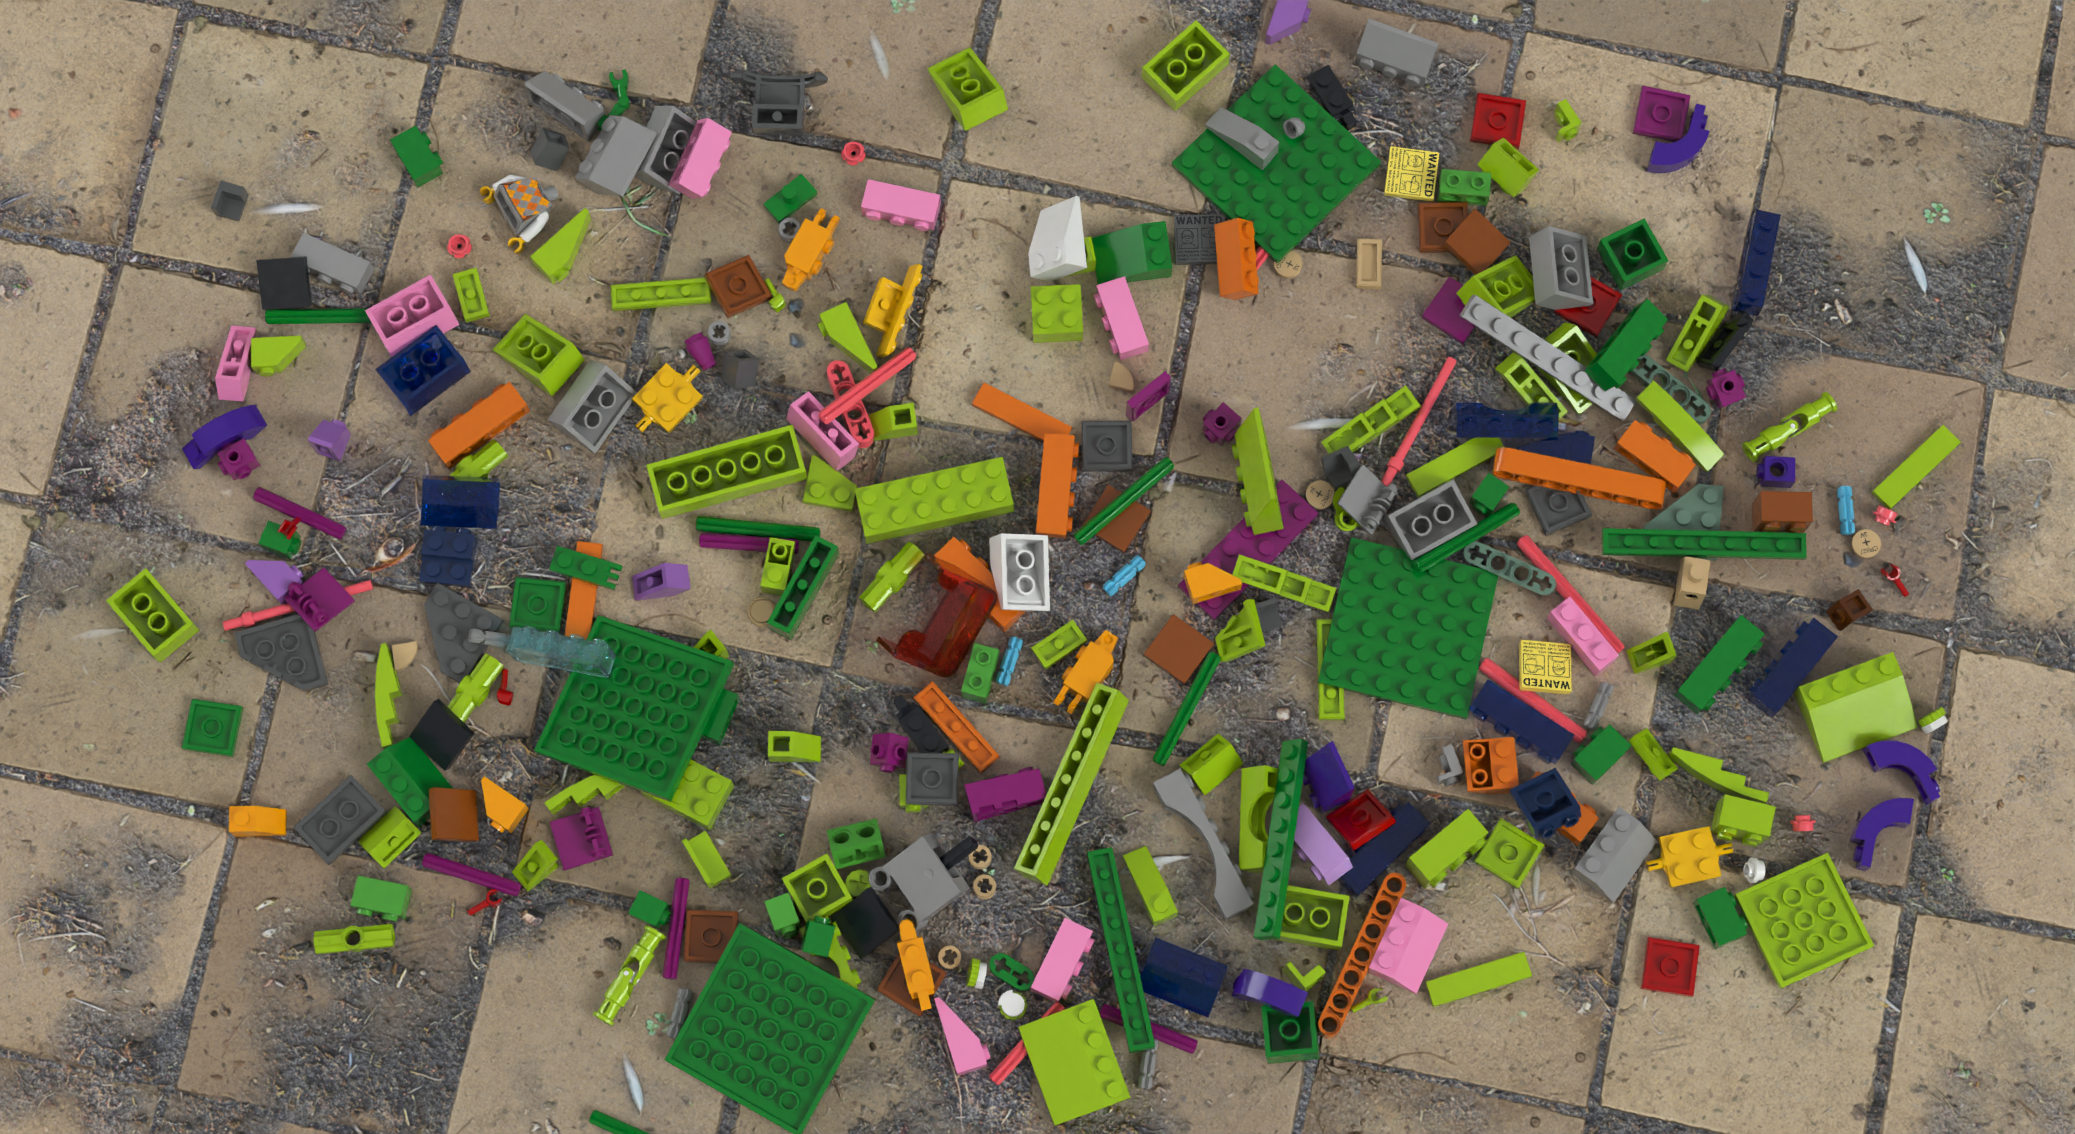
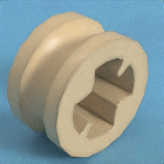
(981, 865)
(977, 890)
(957, 960)

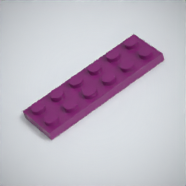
(1263, 547)

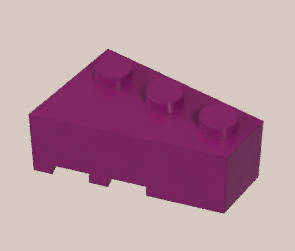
(1005, 794)

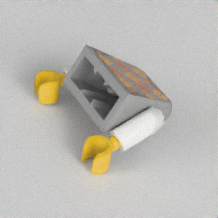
(523, 204)

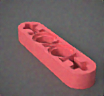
(851, 424)

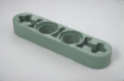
(1671, 386)
(1510, 567)

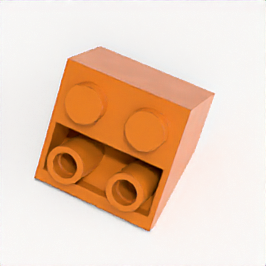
(1490, 765)

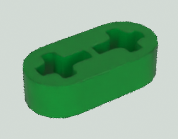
(1015, 967)

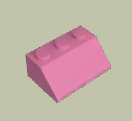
(411, 314)
(1408, 946)

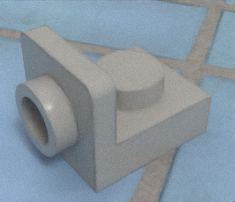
(1451, 763)

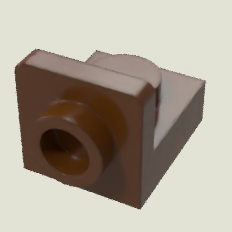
(1849, 610)

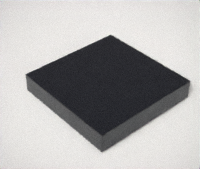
(284, 283)
(441, 734)
(866, 923)

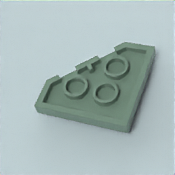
(1693, 511)

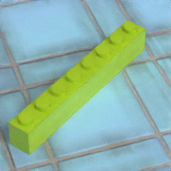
(1071, 784)

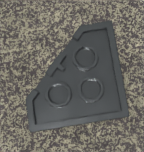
(450, 623)
(285, 650)

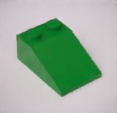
(1133, 252)

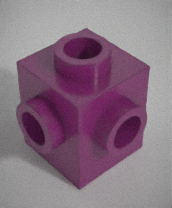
(1734, 387)
(1221, 424)
(237, 460)
(889, 751)

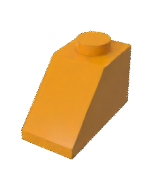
(1209, 582)
(502, 807)
(257, 821)

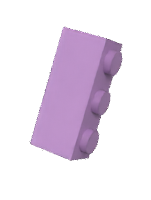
(1319, 848)

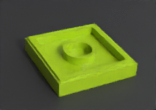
(1509, 853)

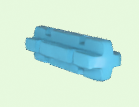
(1846, 511)
(1124, 575)
(1009, 661)

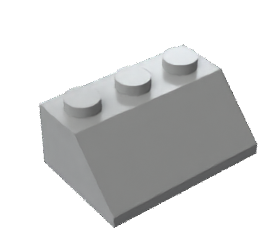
(1396, 53)
(565, 104)
(615, 156)
(661, 160)
(1560, 269)
(592, 406)
(1430, 520)
(1615, 855)

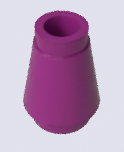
(700, 350)

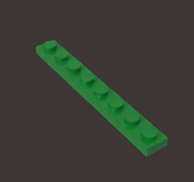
(1704, 544)
(1281, 839)
(1120, 950)

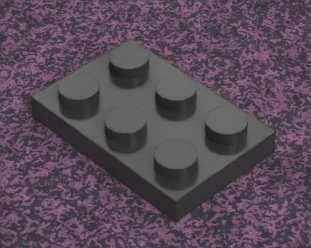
(340, 820)

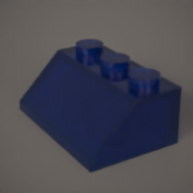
(423, 370)
(459, 501)
(1182, 977)

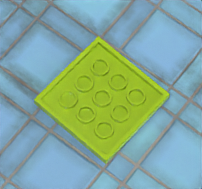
(1803, 920)

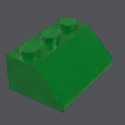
(408, 777)

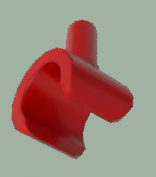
(288, 528)
(1894, 576)
(504, 696)
(485, 903)

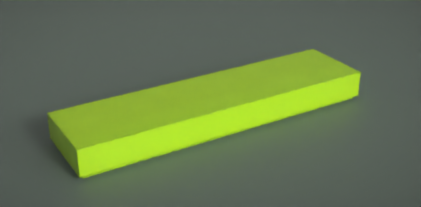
(660, 294)
(1452, 464)
(1916, 467)
(1329, 698)
(1478, 979)

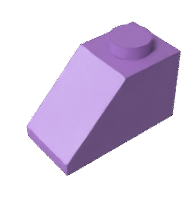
(1287, 19)
(330, 439)
(275, 576)
(661, 581)

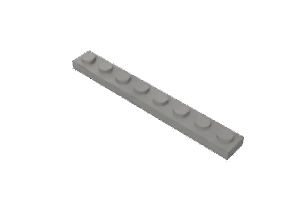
(1545, 357)

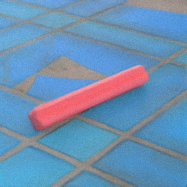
(1017, 1053)

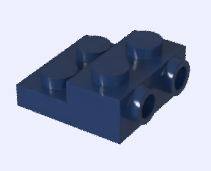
(448, 557)
(1546, 804)

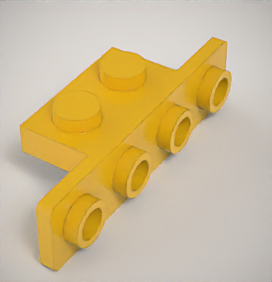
(889, 307)

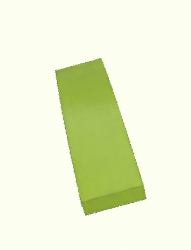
(1373, 422)
(1680, 426)
(1284, 583)
(386, 689)
(1709, 771)
(583, 792)

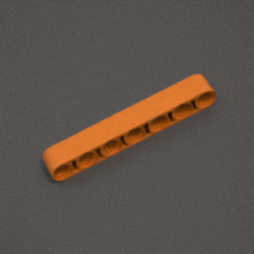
(1577, 476)
(1367, 944)

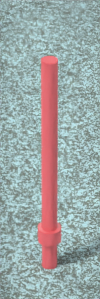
(1396, 463)
(249, 618)

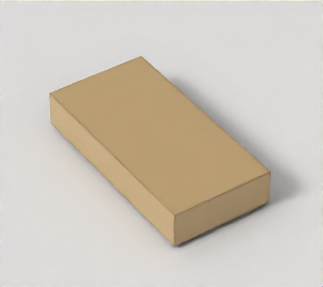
(1369, 263)

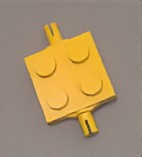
(667, 398)
(1689, 856)

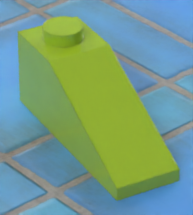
(559, 252)
(1697, 331)
(846, 336)
(1526, 382)
(1150, 886)

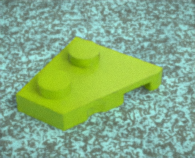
(828, 487)
(1241, 634)

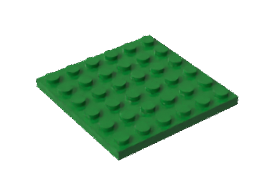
(1298, 184)
(1408, 630)
(640, 719)
(770, 1029)

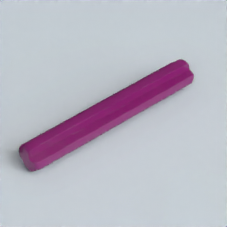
(294, 510)
(738, 542)
(471, 874)
(676, 928)
(1159, 1032)

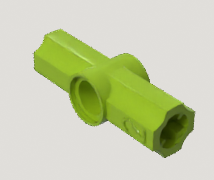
(482, 462)
(891, 576)
(475, 687)
(338, 940)

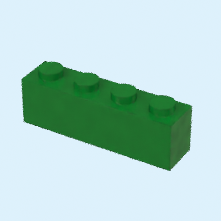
(1626, 346)
(803, 587)
(1719, 664)

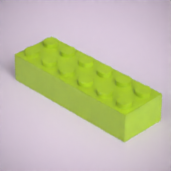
(726, 471)
(934, 500)

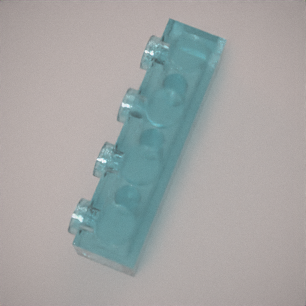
(561, 651)

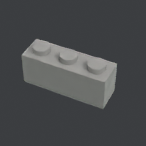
(334, 264)

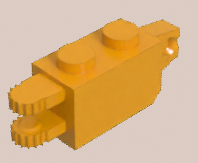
(808, 249)
(1091, 668)
(915, 964)

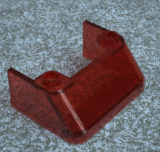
(952, 625)

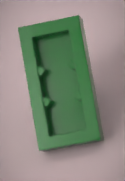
(790, 198)

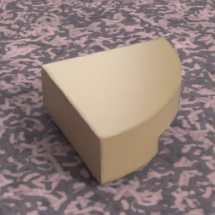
(1121, 378)
(404, 654)

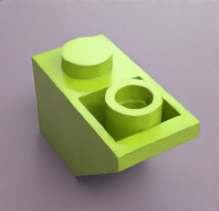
(894, 422)
(778, 566)
(793, 747)

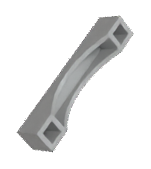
(1178, 798)

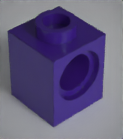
(1784, 464)

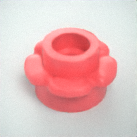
(853, 147)
(457, 240)
(1885, 516)
(1802, 823)

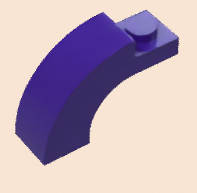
(1677, 155)
(227, 428)
(1908, 760)
(1889, 813)
(1269, 992)

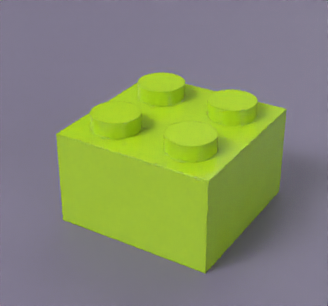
(1056, 313)
(1742, 820)
(817, 889)

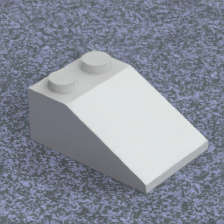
(1058, 242)
(1021, 571)

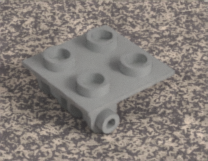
(1367, 499)

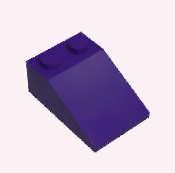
(1327, 779)

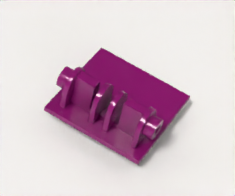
(318, 599)
(581, 838)

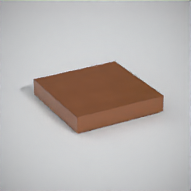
(1437, 223)
(1476, 242)
(738, 286)
(1125, 526)
(1178, 649)
(453, 814)
(708, 934)
(896, 989)

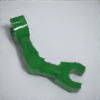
(620, 86)

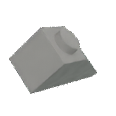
(1244, 137)

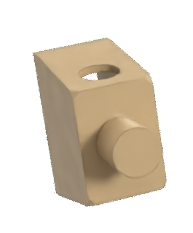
(1692, 580)

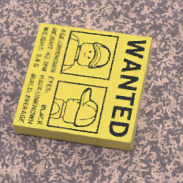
(1411, 174)
(1545, 667)

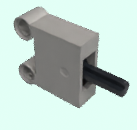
(925, 876)

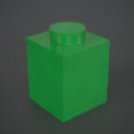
(1488, 495)
(278, 542)
(650, 910)
(818, 936)

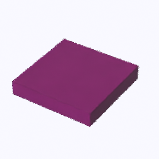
(1661, 114)
(1446, 310)
(1148, 396)

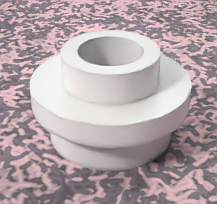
(1754, 870)

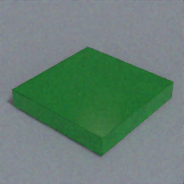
(537, 604)
(212, 727)

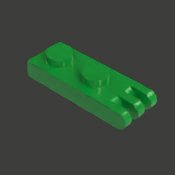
(584, 567)

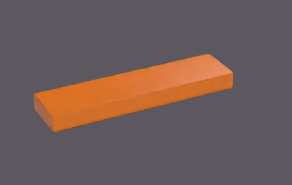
(1018, 413)
(582, 597)
(956, 727)

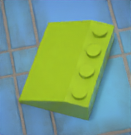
(1257, 476)
(1856, 707)
(1074, 1062)

